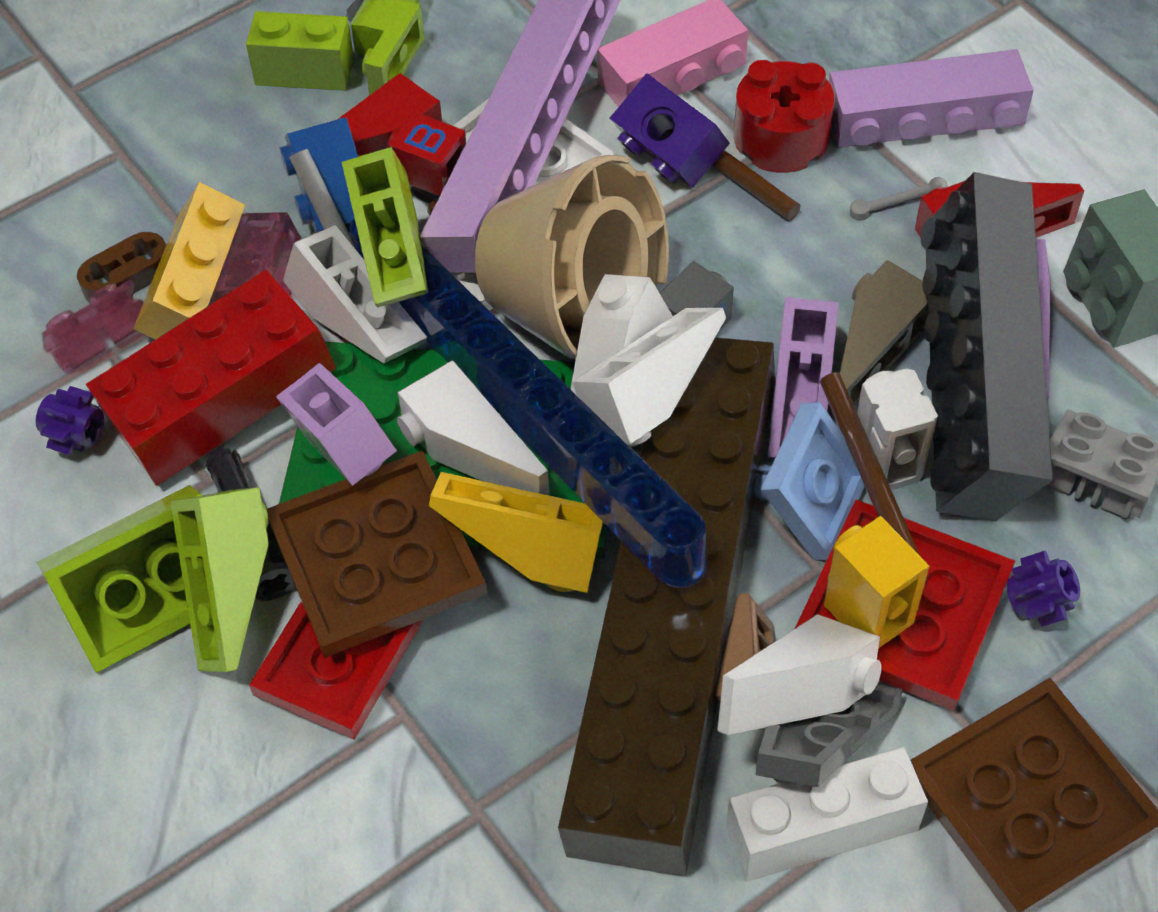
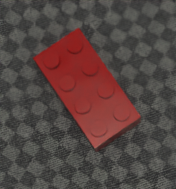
(209, 376)

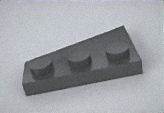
(817, 746)

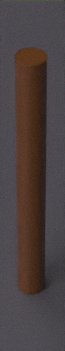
(756, 184)
(864, 455)

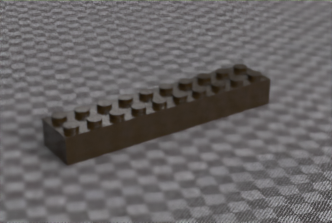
(663, 645)

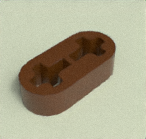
(123, 263)

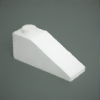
(336, 291)
(616, 317)
(648, 377)
(466, 431)
(800, 676)

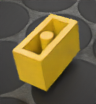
(875, 580)

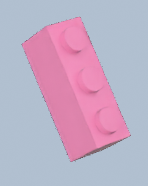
(675, 51)

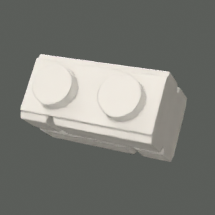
(898, 424)

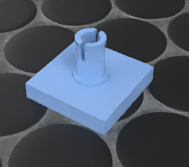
(812, 480)

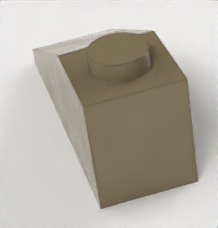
(884, 323)

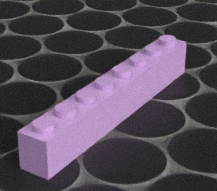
(517, 123)

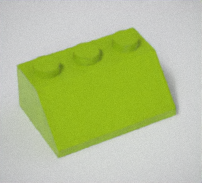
(122, 583)

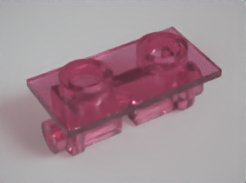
(76, 332)

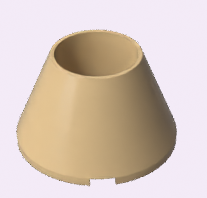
(556, 241)

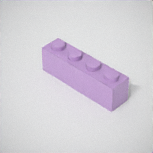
(930, 98)

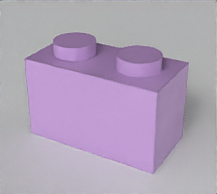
(336, 424)

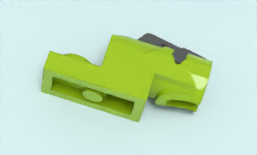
(386, 37)

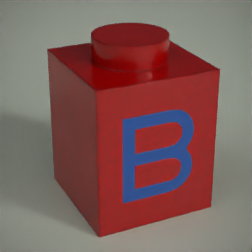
(427, 150)

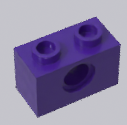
(652, 111)

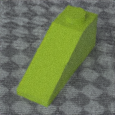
(386, 226)
(221, 563)

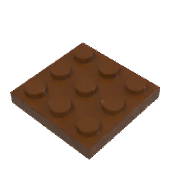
(374, 554)
(1034, 798)

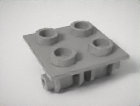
(1107, 456)

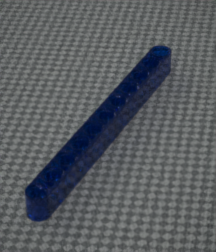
(560, 428)

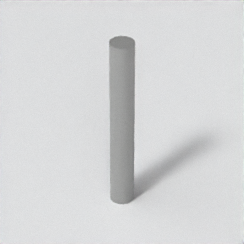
(318, 192)

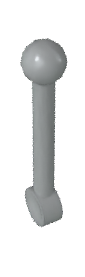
(861, 208)

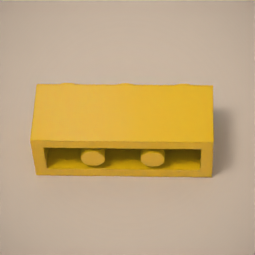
(190, 261)

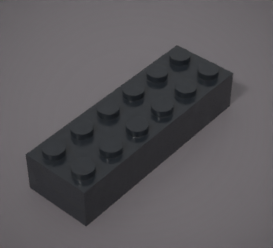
(985, 349)

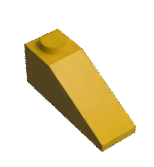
(531, 531)

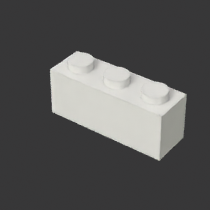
(807, 823)

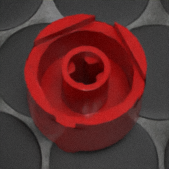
(783, 114)

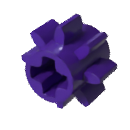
(69, 420)
(1043, 588)

